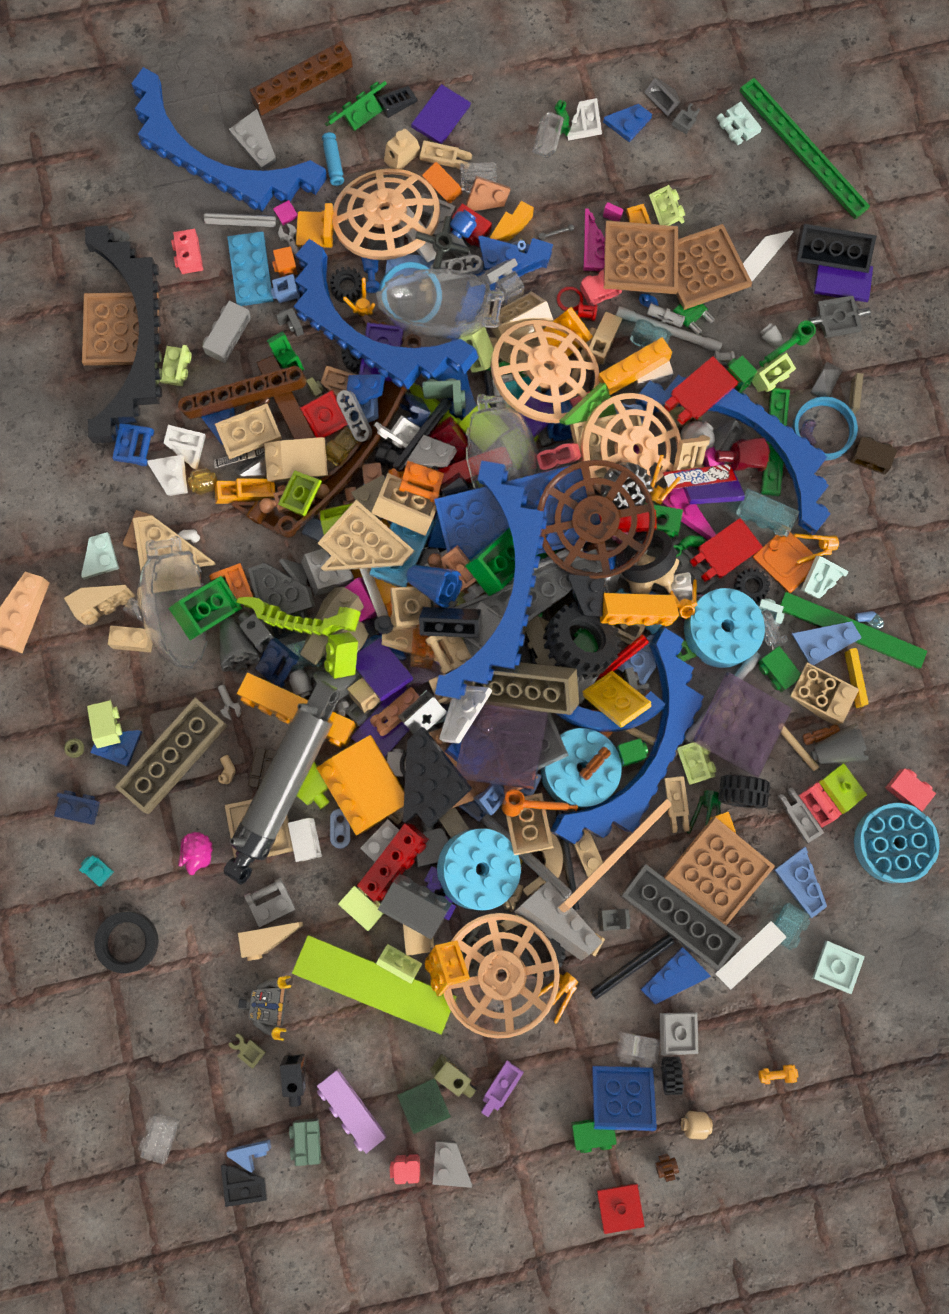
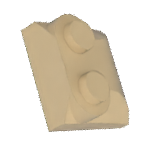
(407, 606)

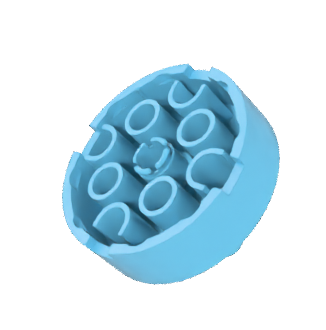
(740, 618)
(563, 779)
(916, 839)
(498, 864)

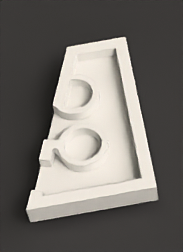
(462, 713)

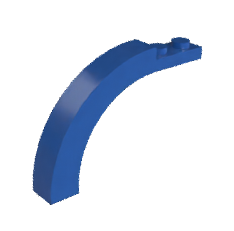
(601, 723)

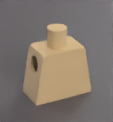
(401, 150)

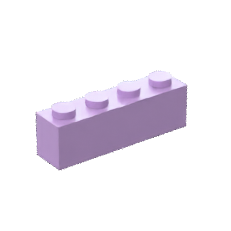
(352, 1111)

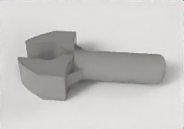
(289, 238)
(228, 703)

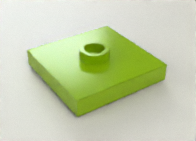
(843, 788)

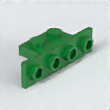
(361, 110)

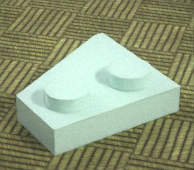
(821, 577)

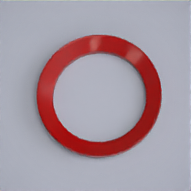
(569, 288)

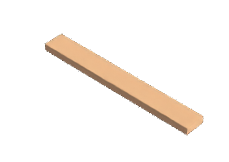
(622, 848)

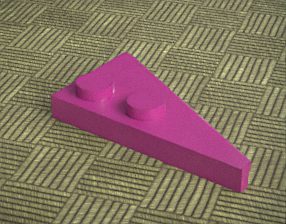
(593, 244)
(691, 514)

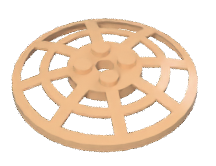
(388, 217)
(538, 372)
(631, 435)
(515, 979)

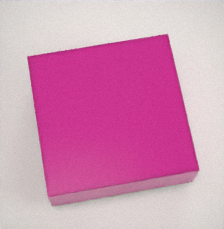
(285, 212)
(613, 212)

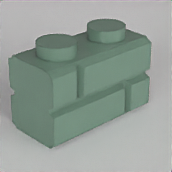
(306, 1142)

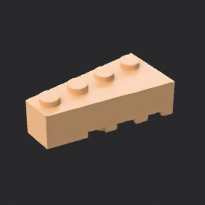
(21, 610)

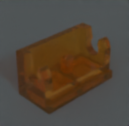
(421, 653)

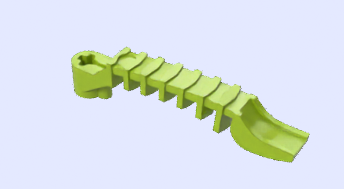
(345, 619)

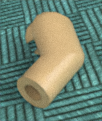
(228, 772)

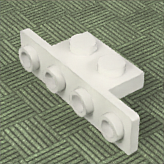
(401, 433)

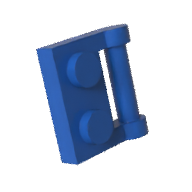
(127, 442)

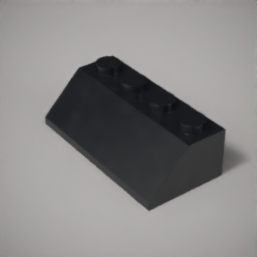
(835, 248)

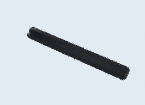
(426, 430)
(631, 966)

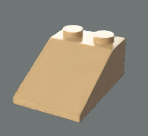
(301, 455)
(530, 829)
(262, 941)

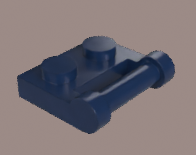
(272, 660)

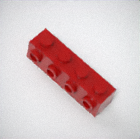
(393, 861)

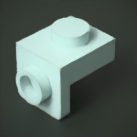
(775, 609)

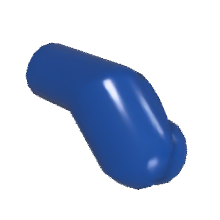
(646, 300)

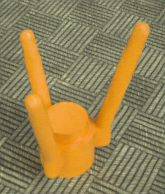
(362, 305)
(659, 493)
(826, 543)
(686, 606)
(566, 983)

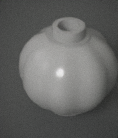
(695, 429)

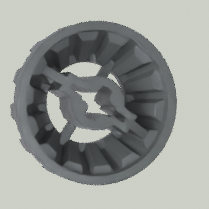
(634, 490)

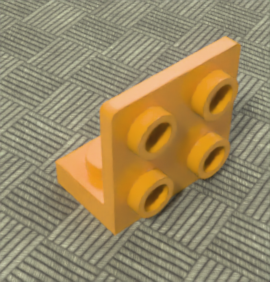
(316, 226)
(571, 321)
(446, 966)

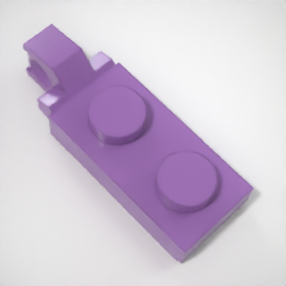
(501, 1087)

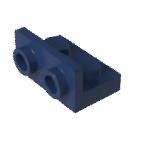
(77, 808)

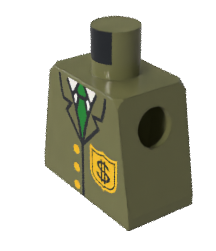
(447, 1072)

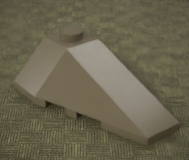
(315, 645)

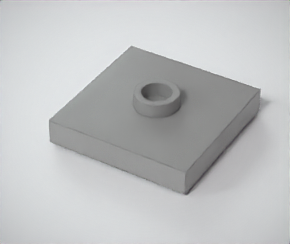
(679, 1033)

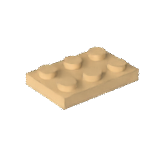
(248, 431)

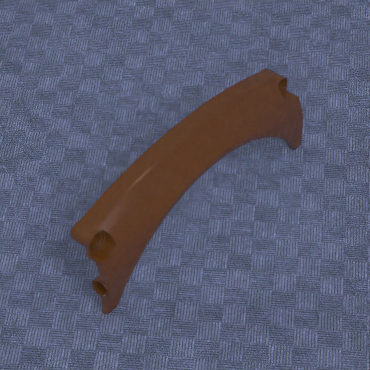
(339, 477)

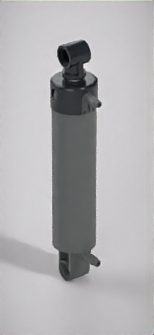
(282, 782)

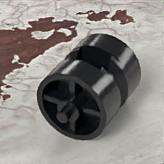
(387, 453)

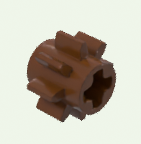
(666, 1167)

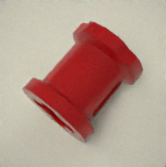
(587, 311)

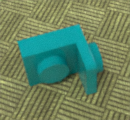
(96, 869)

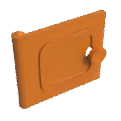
(782, 562)

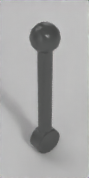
(542, 236)

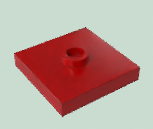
(324, 415)
(620, 1208)

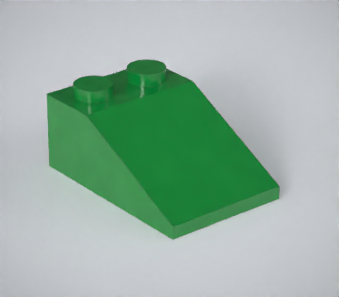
(494, 564)
(205, 608)

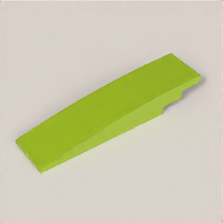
(371, 984)

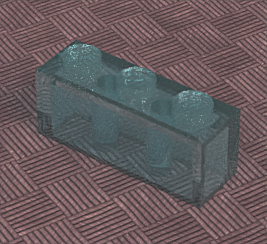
(767, 513)

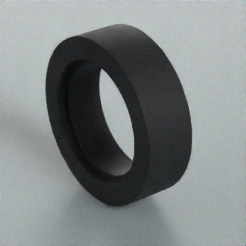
(655, 569)
(102, 936)

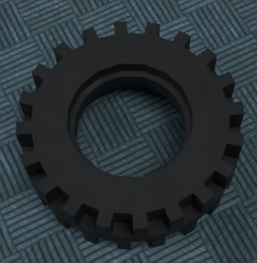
(569, 654)

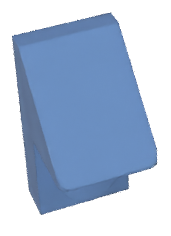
(491, 798)
(243, 1154)

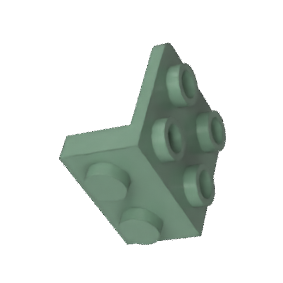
(446, 389)

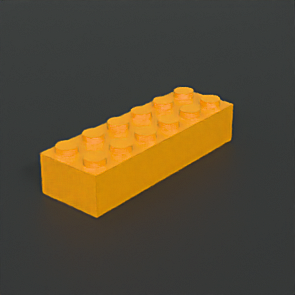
(284, 705)

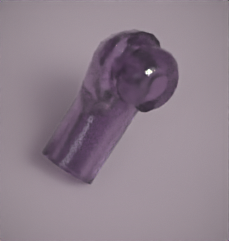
(807, 430)

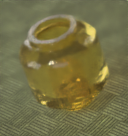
(202, 481)

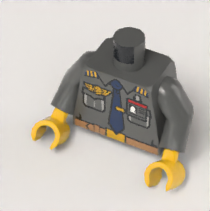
(267, 1006)

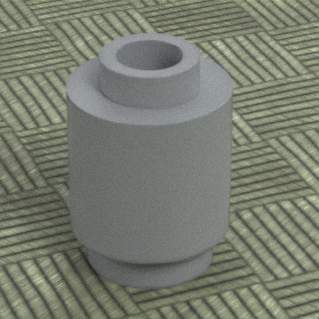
(301, 684)

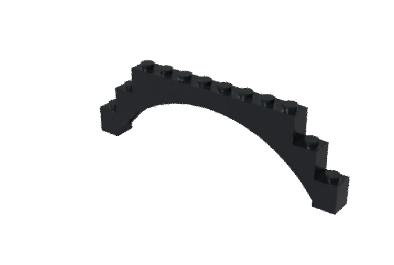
(143, 380)

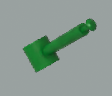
(798, 338)

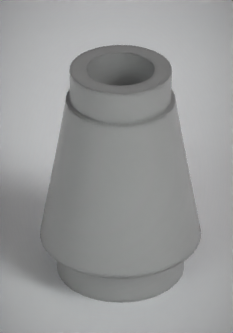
(772, 336)

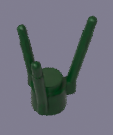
(710, 800)

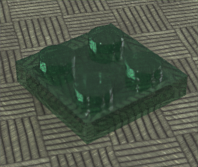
(424, 1105)

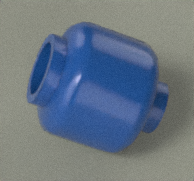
(463, 224)

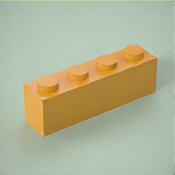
(636, 366)
(639, 609)

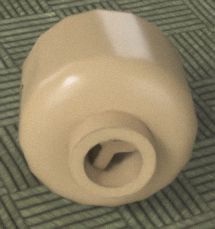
(696, 1125)

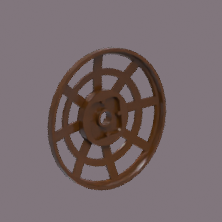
(608, 512)

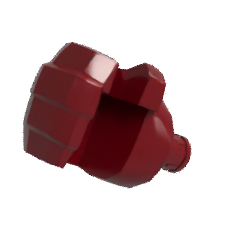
(746, 454)

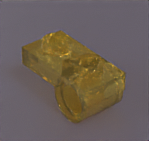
(339, 448)

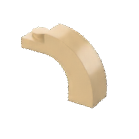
(552, 860)

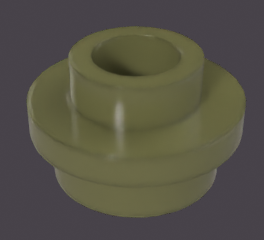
(68, 748)

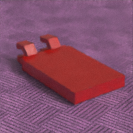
(701, 390)
(727, 550)

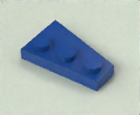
(675, 976)

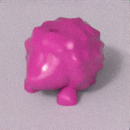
(195, 852)

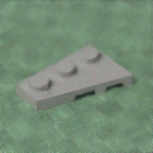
(254, 140)

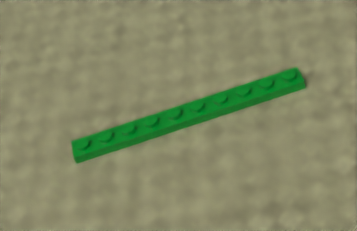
(804, 148)

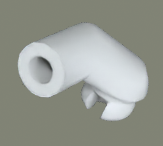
(190, 535)

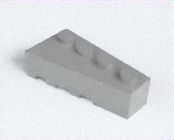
(563, 927)

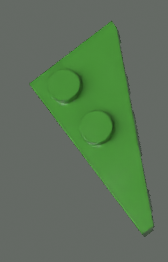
(585, 407)

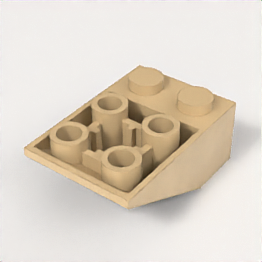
(93, 602)
(824, 694)

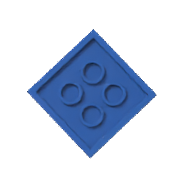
(623, 1098)

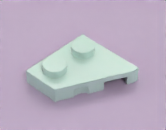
(99, 556)

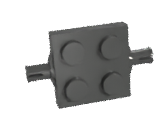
(839, 316)

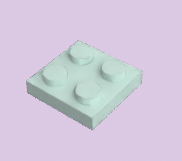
(838, 967)

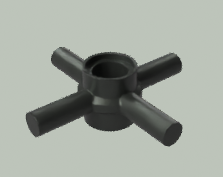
(438, 248)

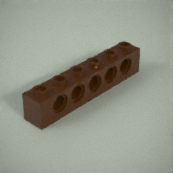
(301, 78)

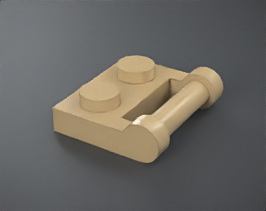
(687, 453)
(454, 648)

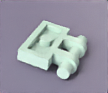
(742, 120)

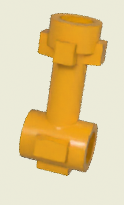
(788, 1073)

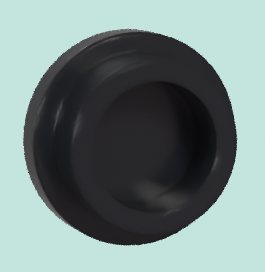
(383, 625)

